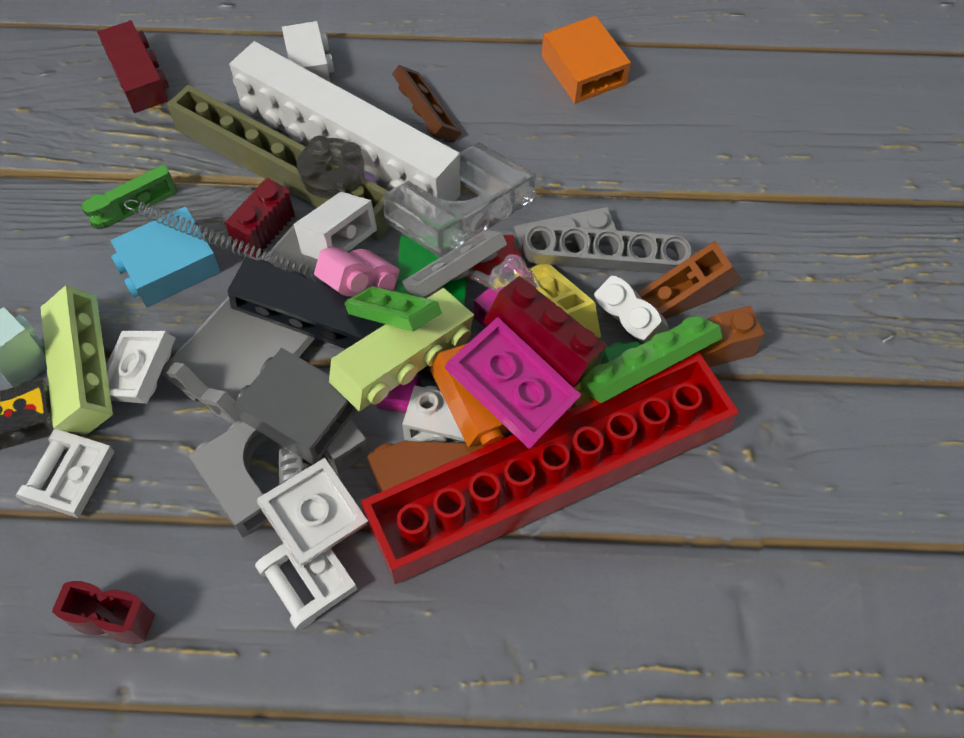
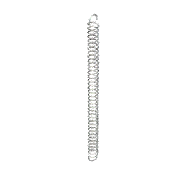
(210, 236)

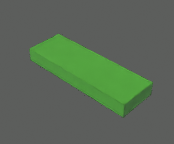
(393, 308)

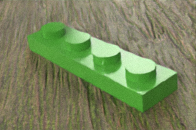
(650, 358)

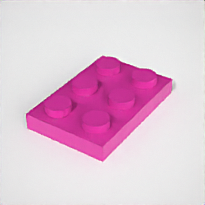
(512, 382)

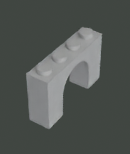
(227, 466)

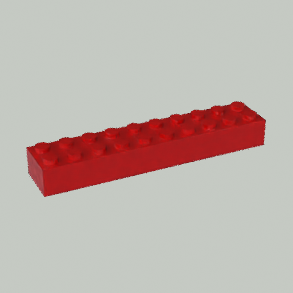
(513, 485)

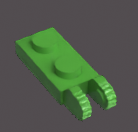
(149, 187)

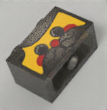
(25, 413)

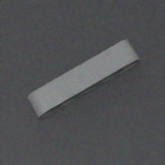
(619, 241)

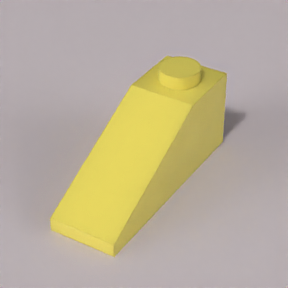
(567, 296)

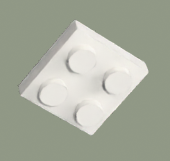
(137, 364)
(312, 512)

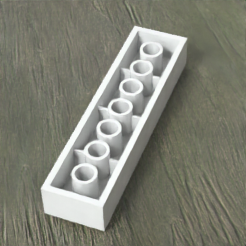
(311, 106)

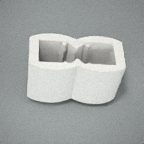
(627, 307)

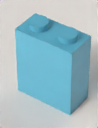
(163, 258)

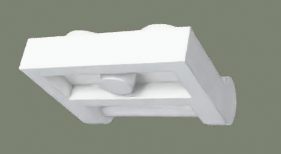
(74, 478)
(322, 576)

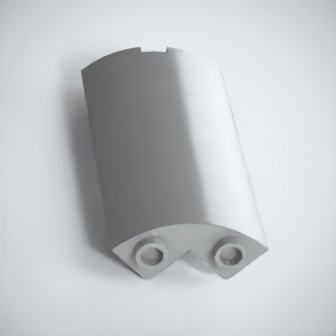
(234, 345)

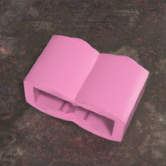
(355, 270)

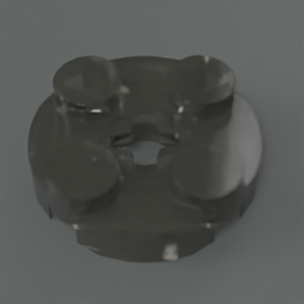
(328, 151)

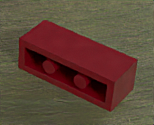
(134, 66)
(547, 330)

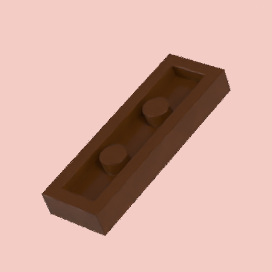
(426, 104)

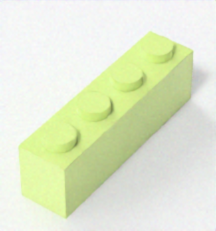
(395, 355)
(75, 361)

